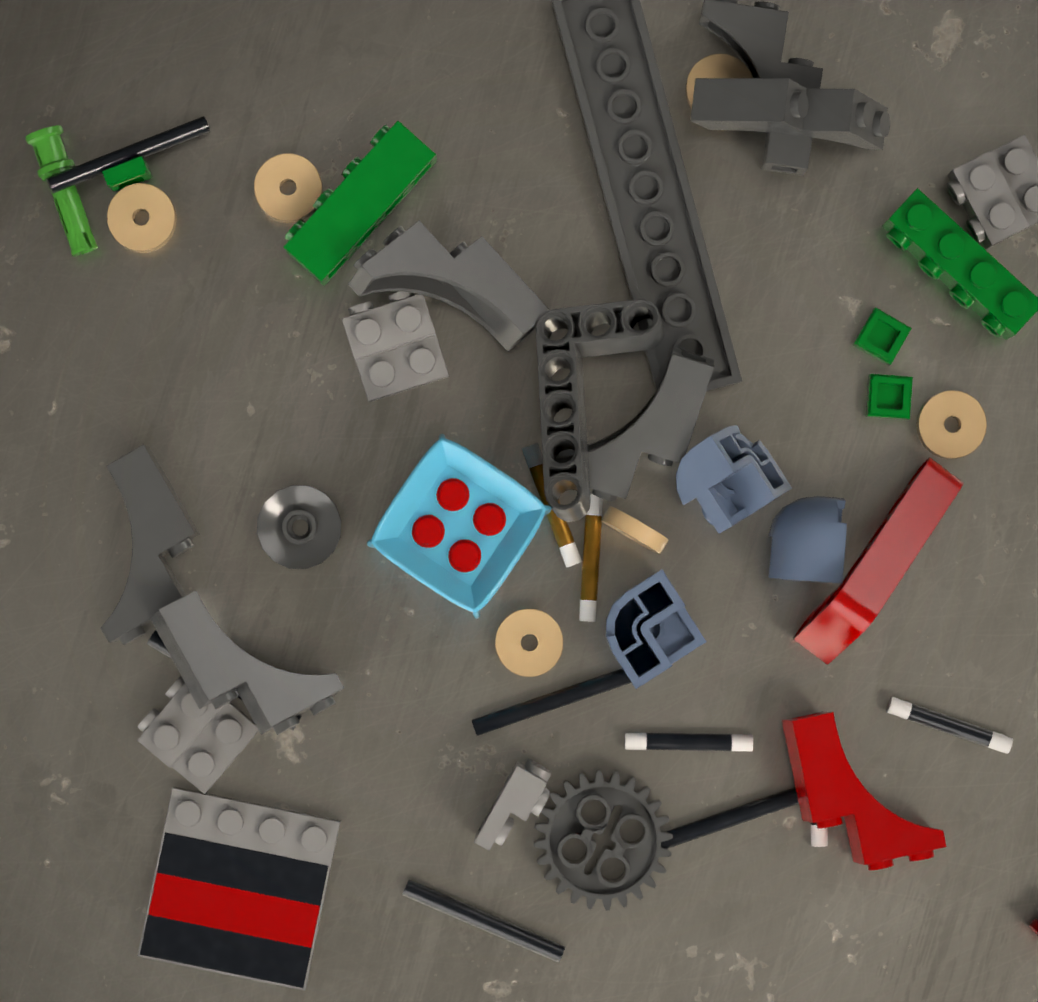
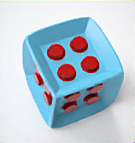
(458, 525)

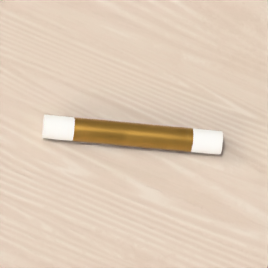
(559, 527)
(591, 560)

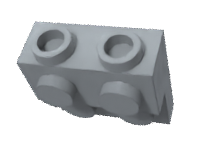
(998, 191)
(394, 345)
(196, 740)
(520, 795)

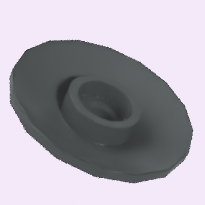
(277, 521)

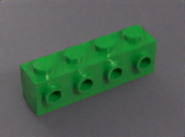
(360, 202)
(961, 265)

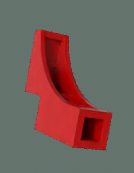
(831, 790)

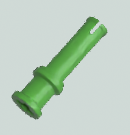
(53, 160)

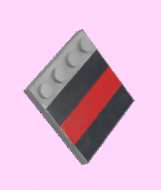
(239, 888)

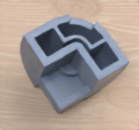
(729, 477)
(809, 541)
(650, 629)

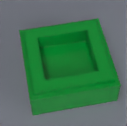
(127, 173)
(882, 336)
(889, 396)

